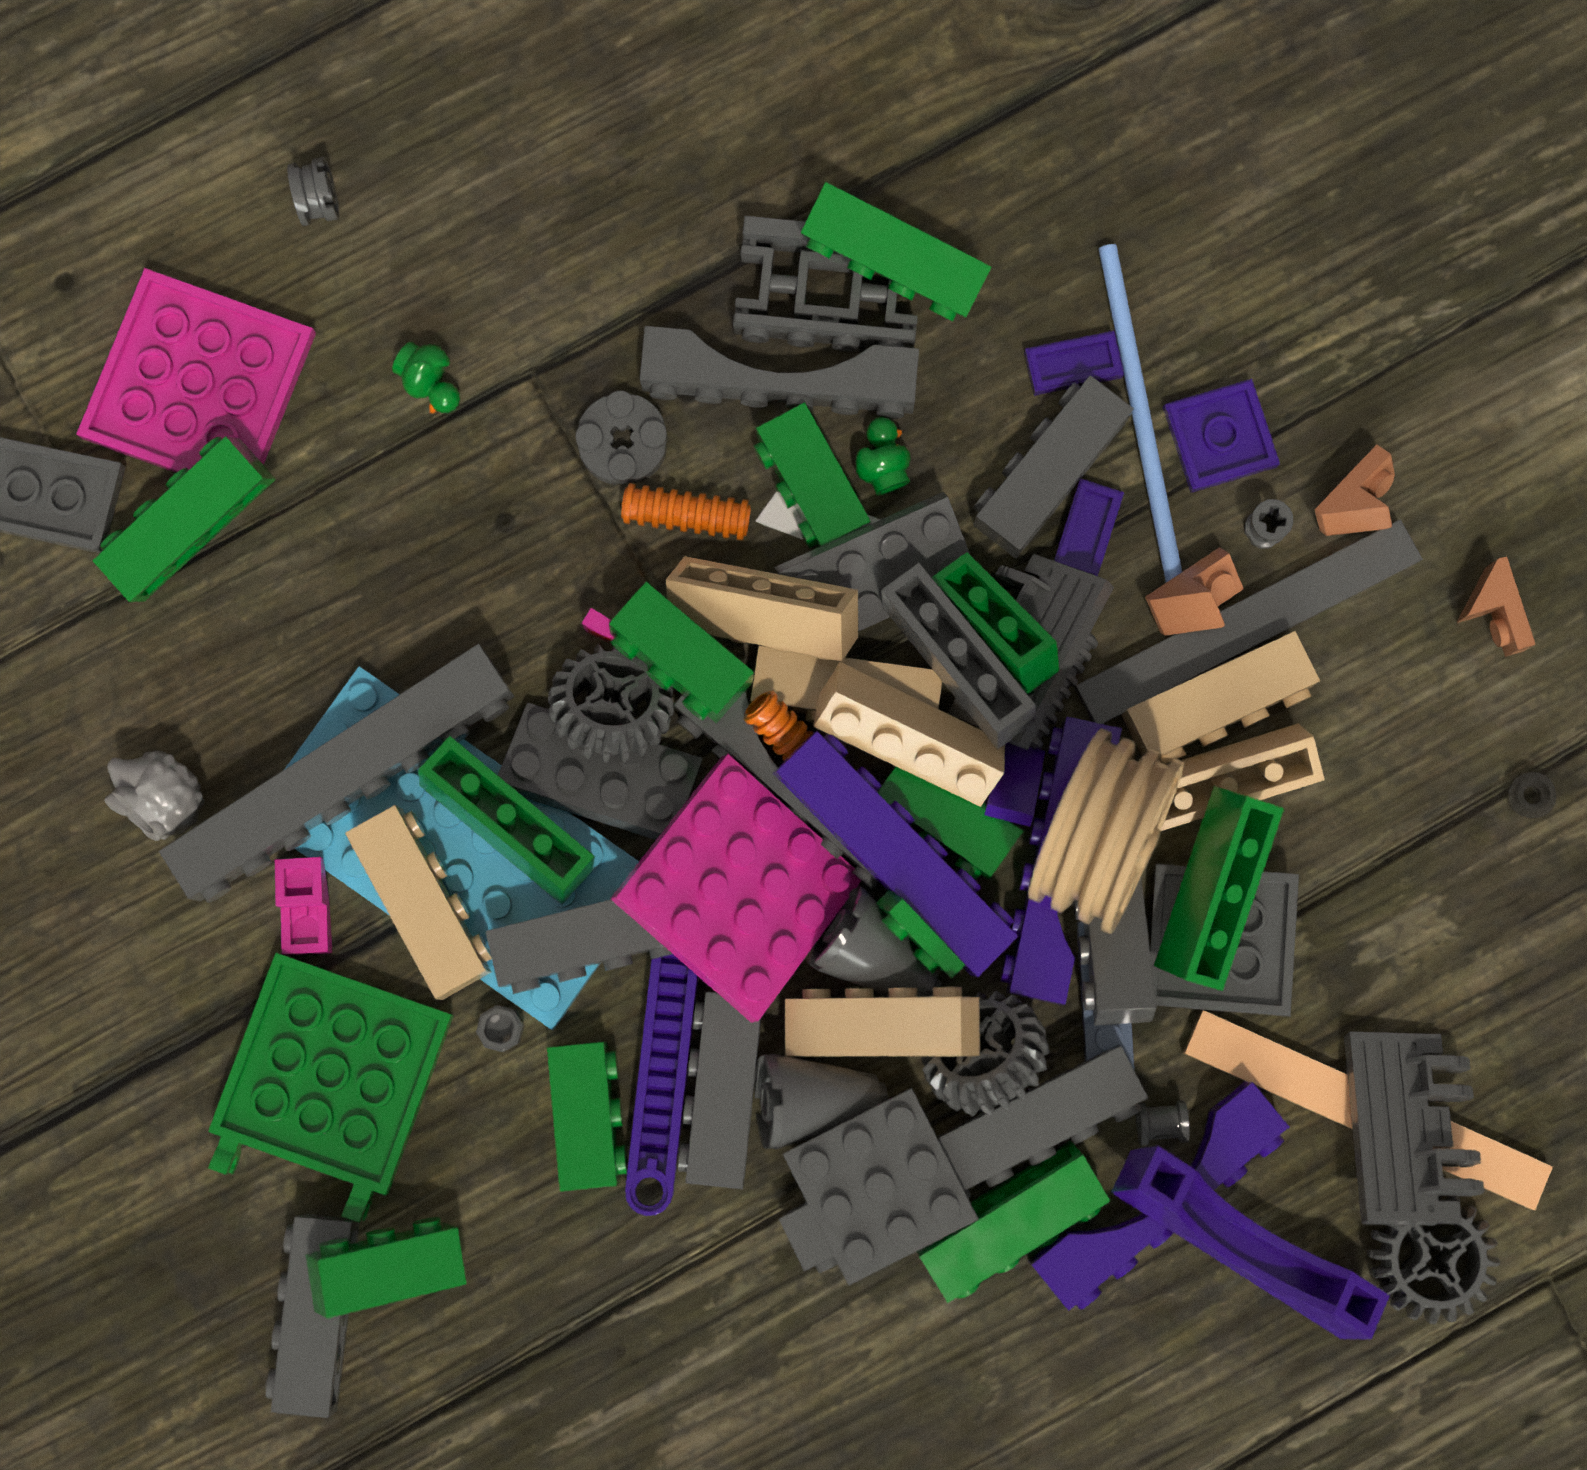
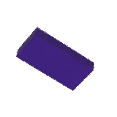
(1062, 363)
(1088, 527)
(1017, 790)

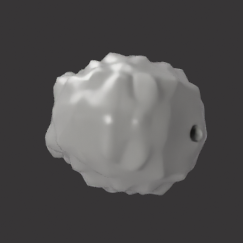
(155, 794)

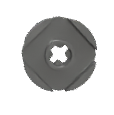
(622, 412)

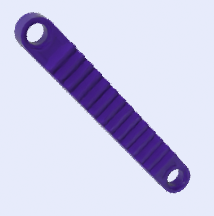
(661, 1080)

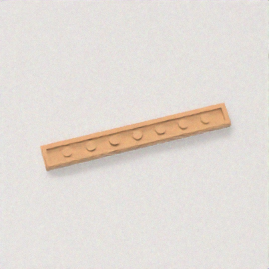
(1327, 1094)

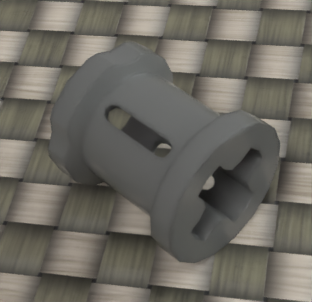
(1280, 518)
(1163, 1123)

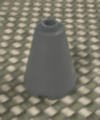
(867, 953)
(809, 1098)

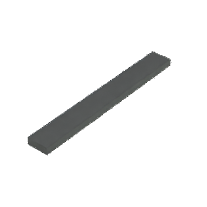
(1249, 623)

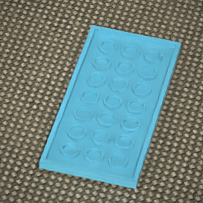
(483, 878)

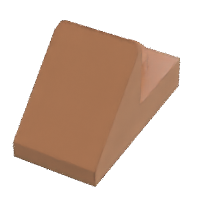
(1353, 502)
(1193, 596)
(1499, 596)

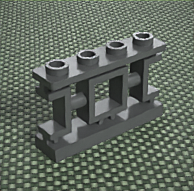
(811, 322)

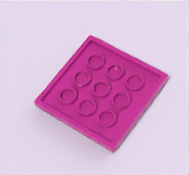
(193, 372)
(737, 888)

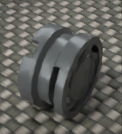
(313, 191)

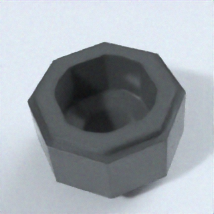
(500, 1028)

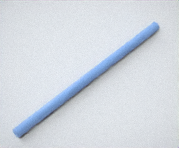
(1141, 413)

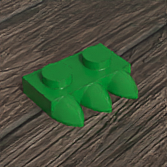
(931, 950)

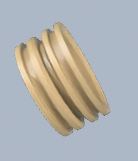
(1105, 830)

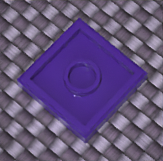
(1221, 435)

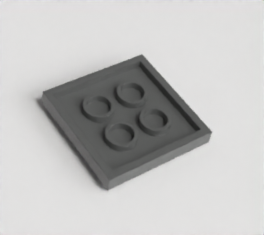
(1264, 959)
(880, 1186)

